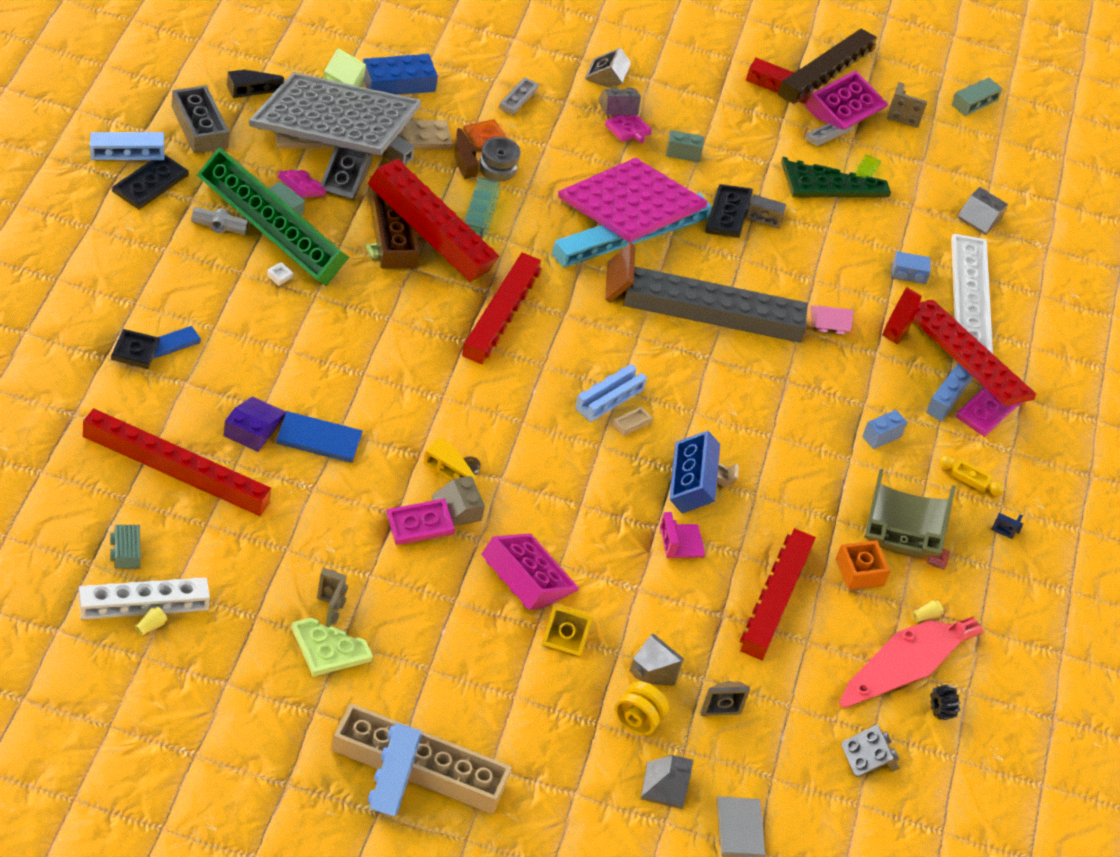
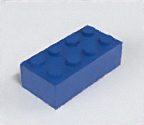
(401, 74)
(695, 472)

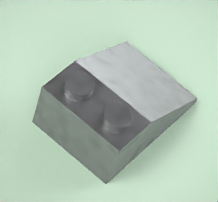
(346, 172)

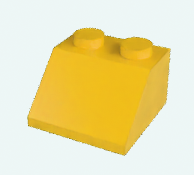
(567, 629)

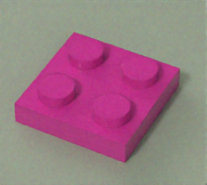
(302, 183)

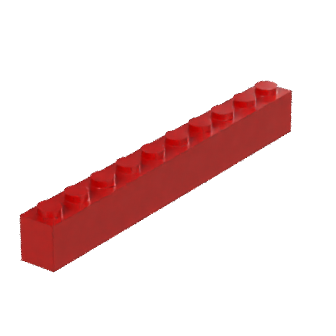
(176, 462)

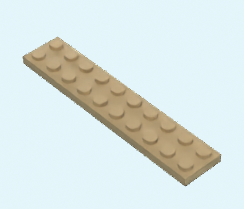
(420, 133)

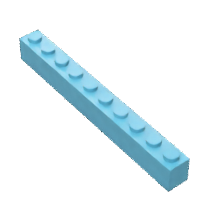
(601, 240)

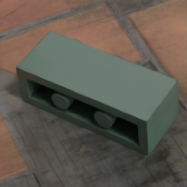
(976, 96)

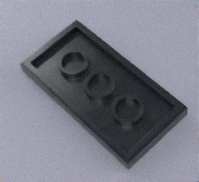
(150, 181)
(729, 210)

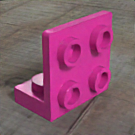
(681, 539)

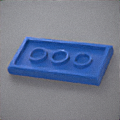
(319, 437)

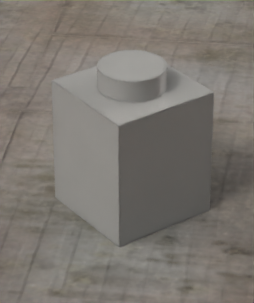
(400, 149)

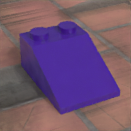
(252, 423)

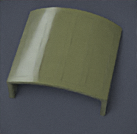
(907, 521)

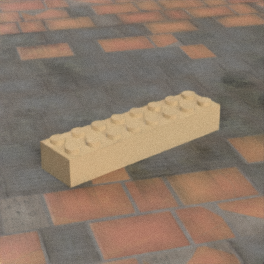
(437, 763)

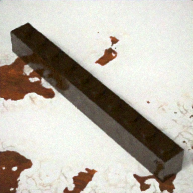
(827, 66)

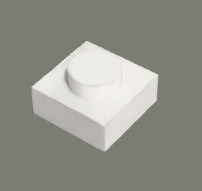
(279, 273)

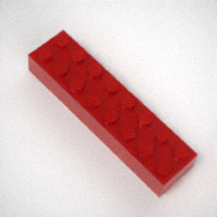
(433, 220)

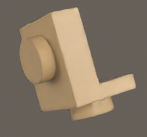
(727, 475)

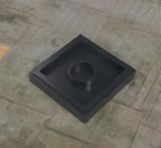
(135, 348)

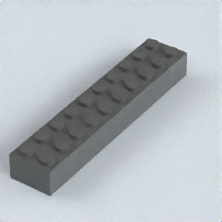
(717, 304)

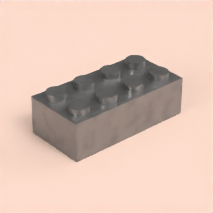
(200, 119)

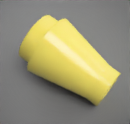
(929, 611)
(152, 620)

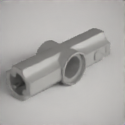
(219, 220)

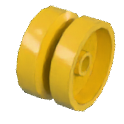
(641, 708)

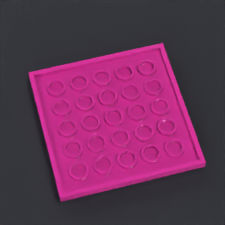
(632, 199)

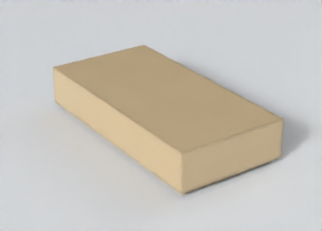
(632, 421)

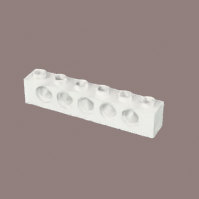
(140, 597)

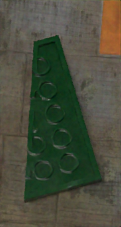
(830, 182)

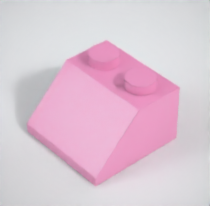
(831, 318)

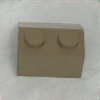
(462, 500)

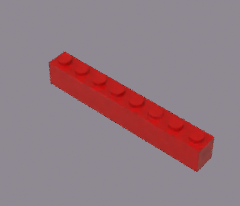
(502, 308)
(777, 595)

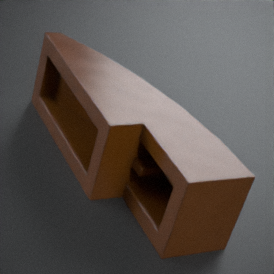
(465, 155)

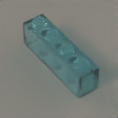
(481, 205)

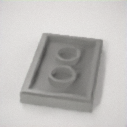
(740, 827)

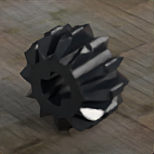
(945, 702)

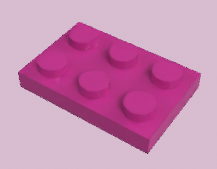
(420, 521)

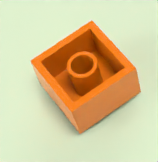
(862, 565)

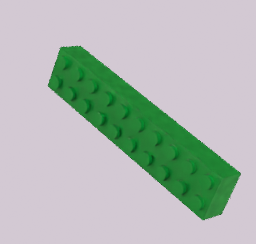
(273, 216)

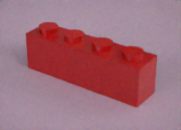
(769, 76)

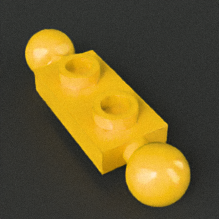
(971, 475)

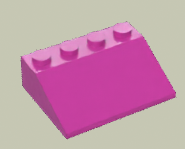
(845, 101)
(528, 570)

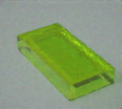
(867, 166)

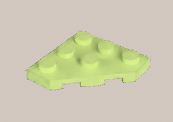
(329, 648)

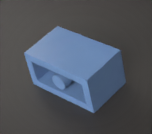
(911, 267)
(884, 429)

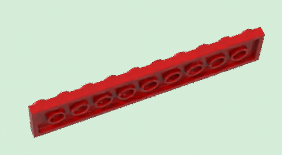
(972, 354)

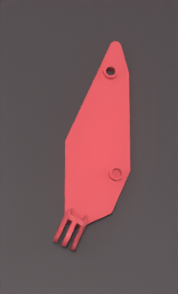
(908, 658)

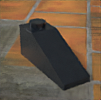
(250, 83)

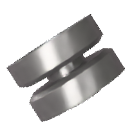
(499, 158)

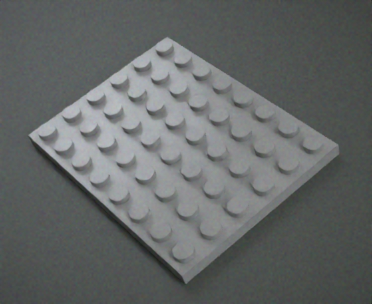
(335, 113)

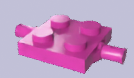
(628, 127)

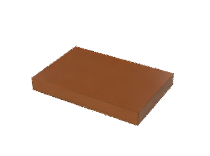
(620, 272)

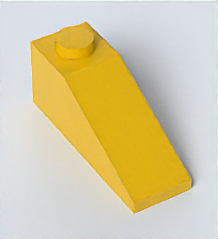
(447, 460)

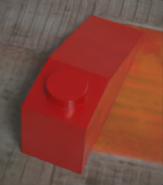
(902, 316)

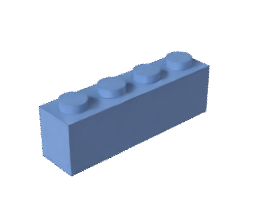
(949, 392)

